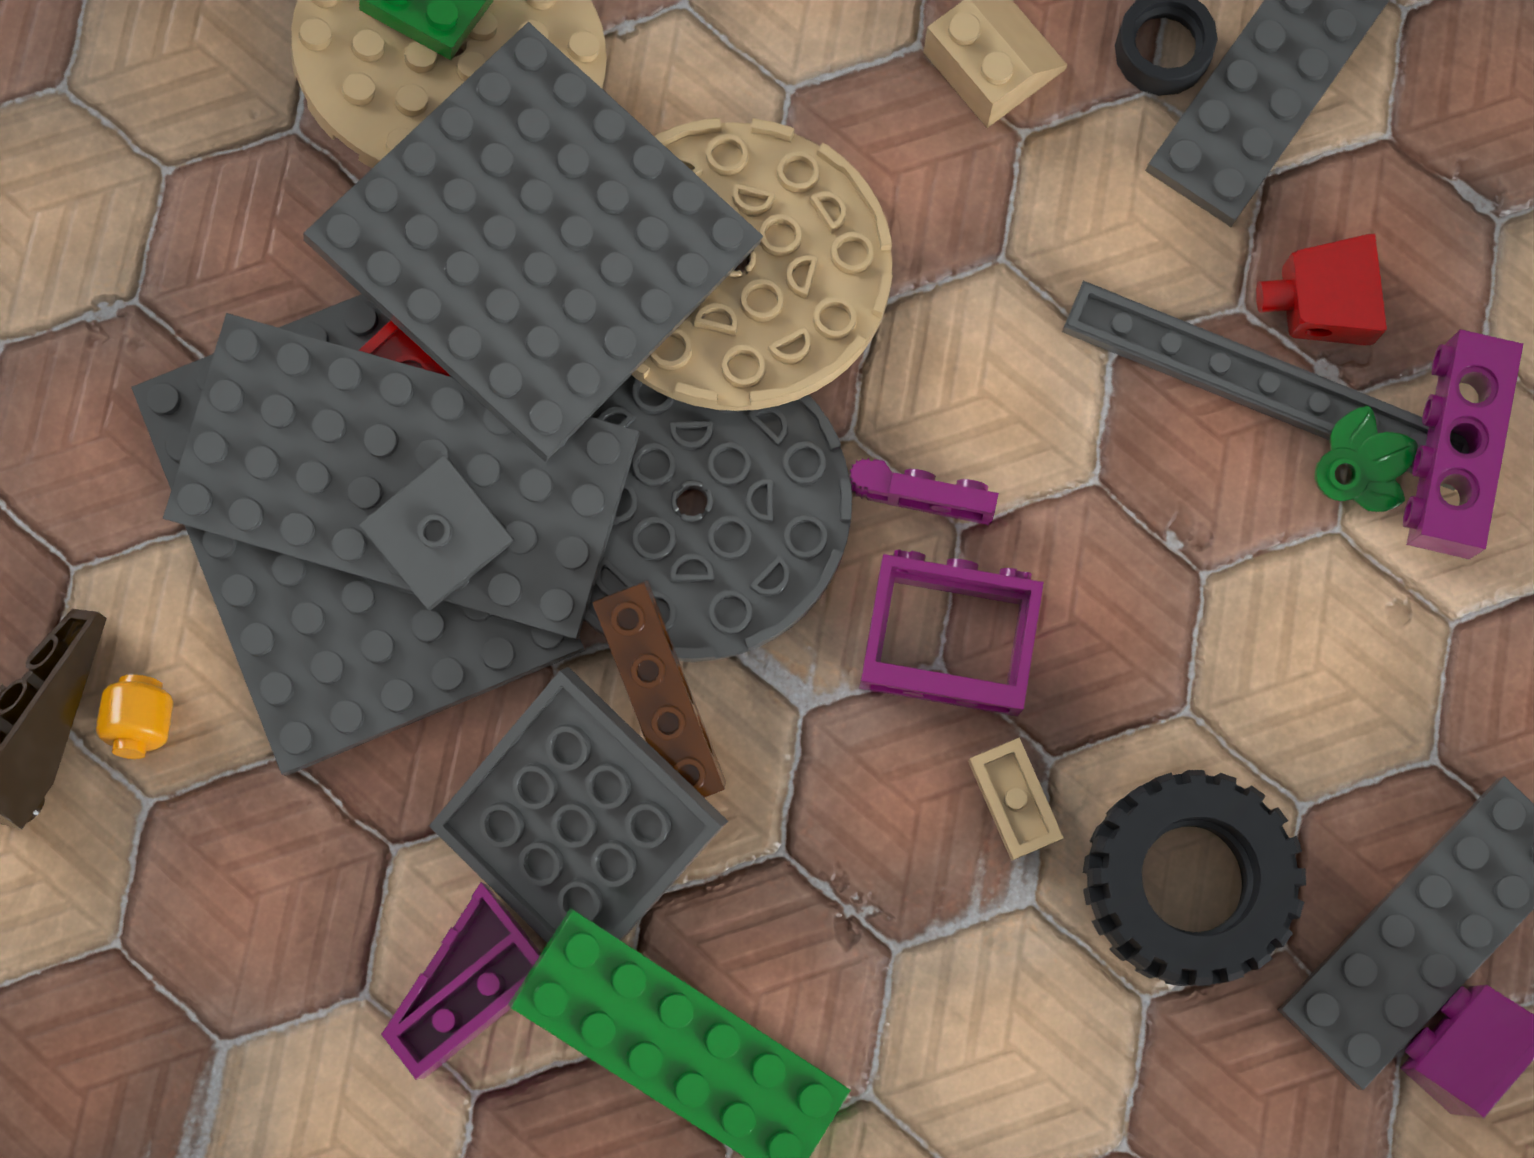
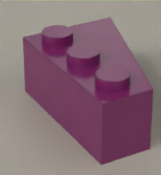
(462, 986)

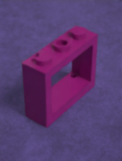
(962, 578)

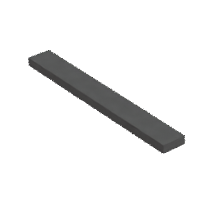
(1230, 368)

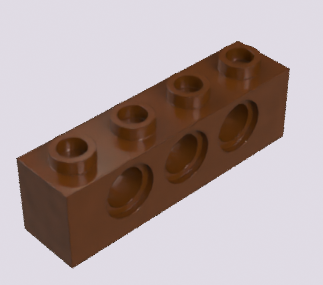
(658, 685)

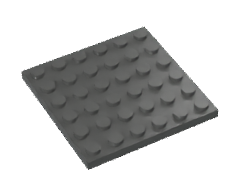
(533, 240)

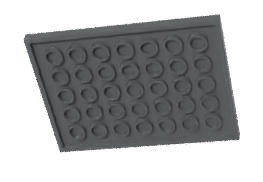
(325, 648)

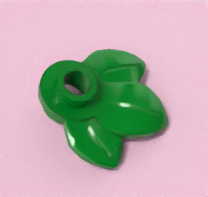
(1373, 461)

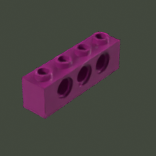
(1492, 370)

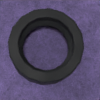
(1155, 78)

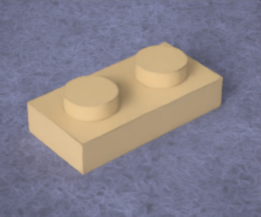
(1015, 799)

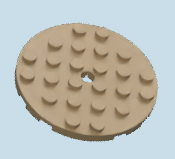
(379, 84)
(810, 283)

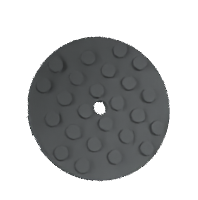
(768, 527)

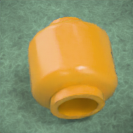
(134, 716)

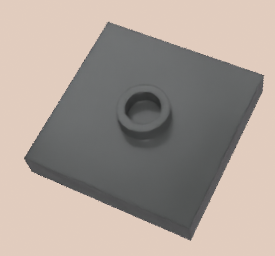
(436, 532)

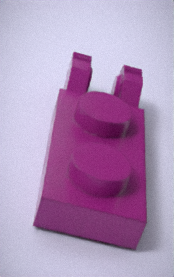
(920, 492)

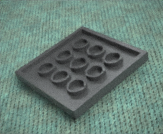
(577, 815)

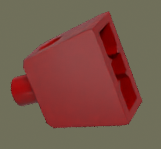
(1330, 292)

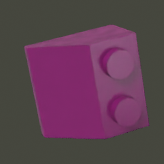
(1472, 1051)

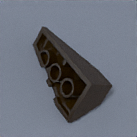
(41, 712)

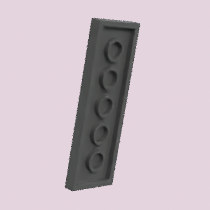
(1259, 100)
(1421, 938)

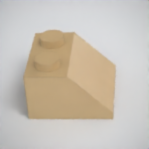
(991, 56)

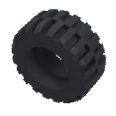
(1265, 863)

